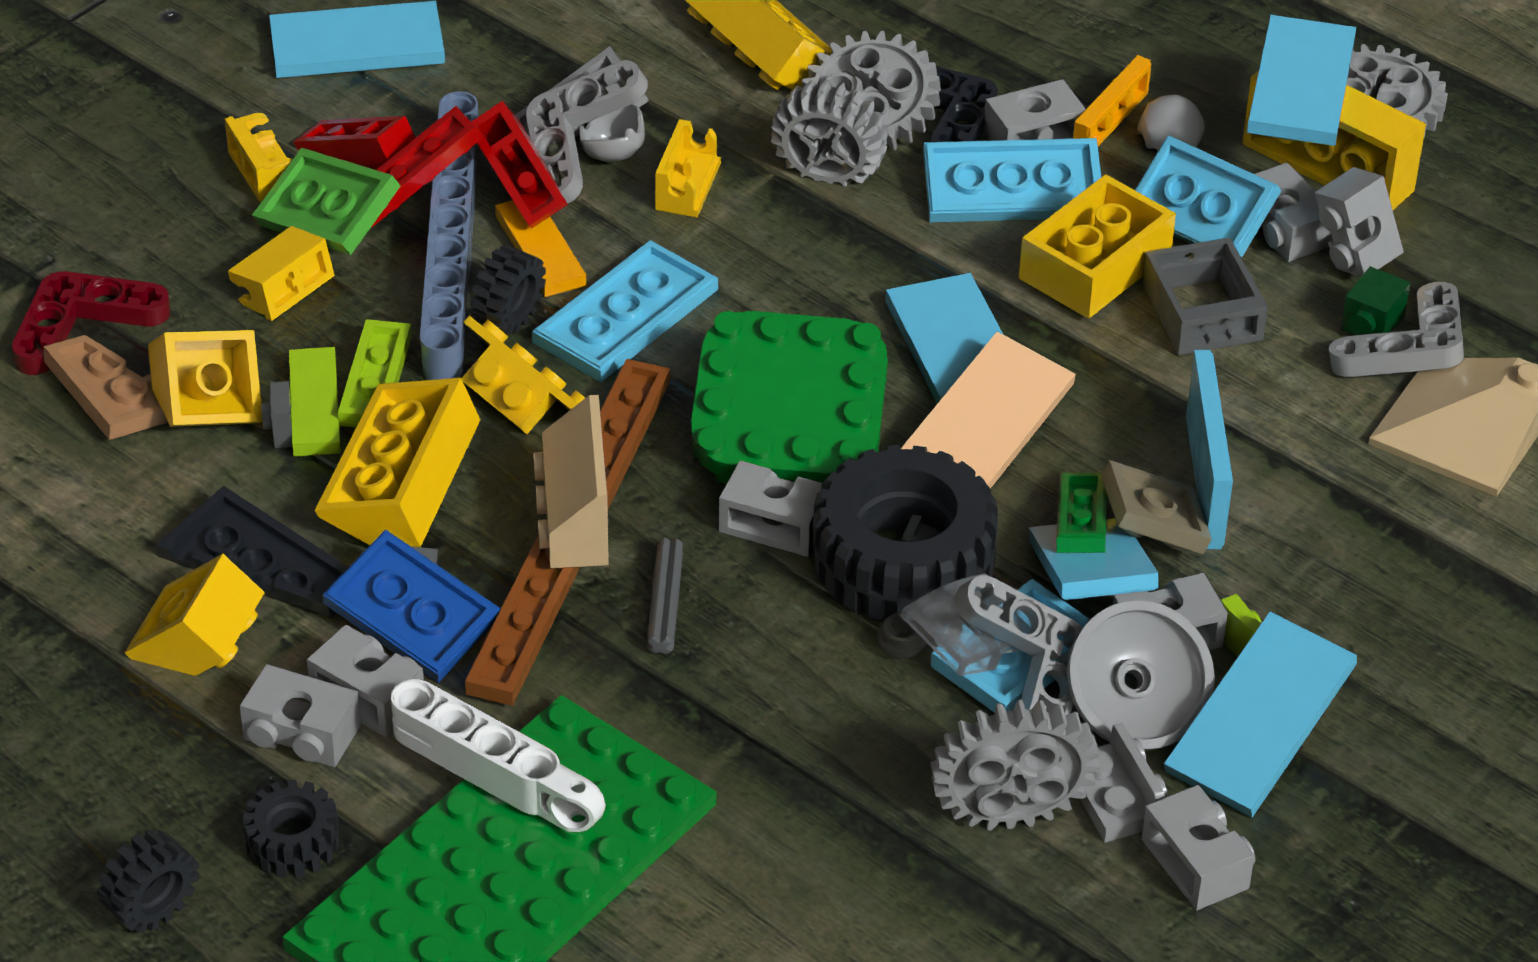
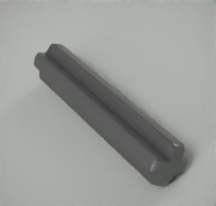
(665, 596)

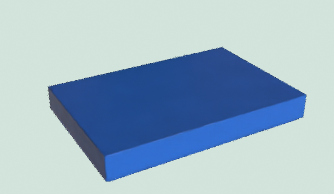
(411, 605)

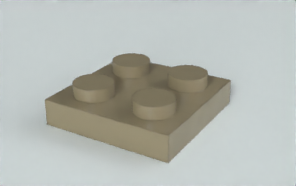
(1156, 508)

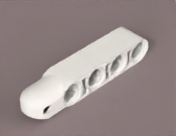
(492, 756)

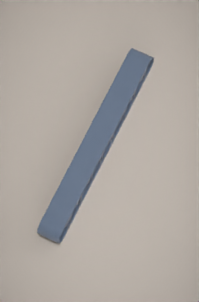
(449, 256)

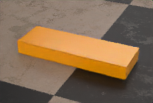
(1115, 102)
(547, 244)

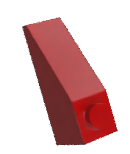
(359, 140)
(518, 164)

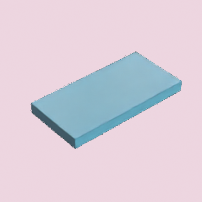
(356, 39)
(1302, 80)
(1006, 178)
(625, 310)
(943, 326)
(1209, 446)
(1260, 714)

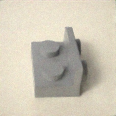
(1122, 787)

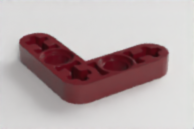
(146, 307)

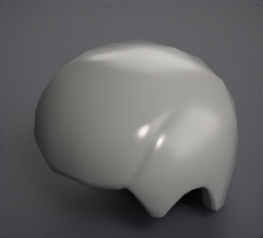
(1172, 117)
(614, 135)

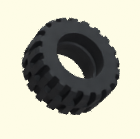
(884, 493)

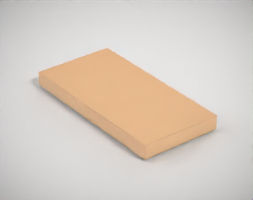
(994, 407)

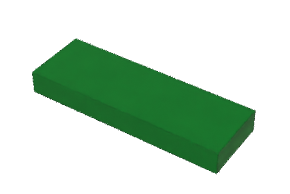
(1081, 513)

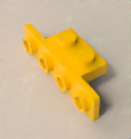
(511, 382)

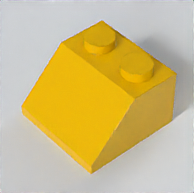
(206, 377)
(198, 619)

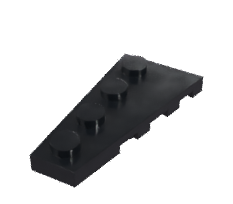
(259, 545)

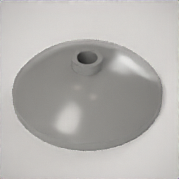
(1164, 656)

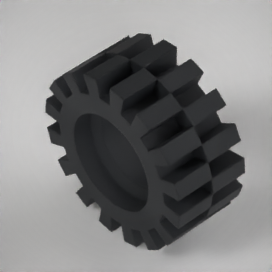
(508, 289)
(294, 850)
(148, 881)

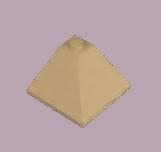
(1466, 420)

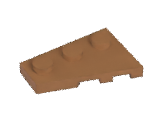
(104, 387)

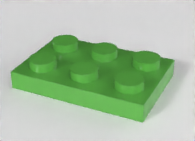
(327, 199)

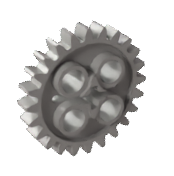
(880, 72)
(1407, 84)
(1015, 765)

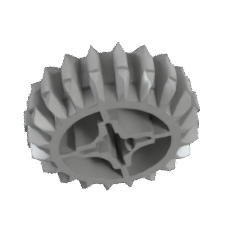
(829, 133)

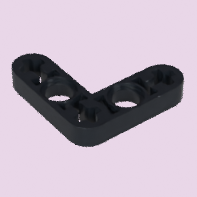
(956, 102)

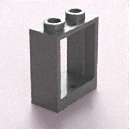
(1209, 325)

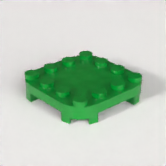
(788, 393)

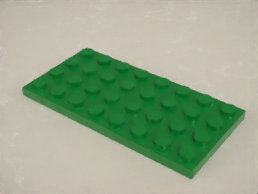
(506, 883)

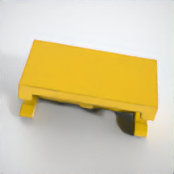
(256, 154)
(686, 171)
(283, 272)

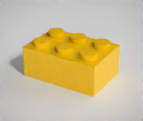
(1095, 245)

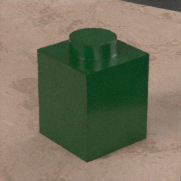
(1375, 303)

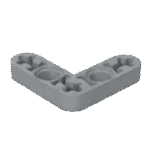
(566, 115)
(1430, 348)
(1039, 643)

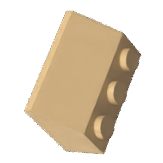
(573, 489)

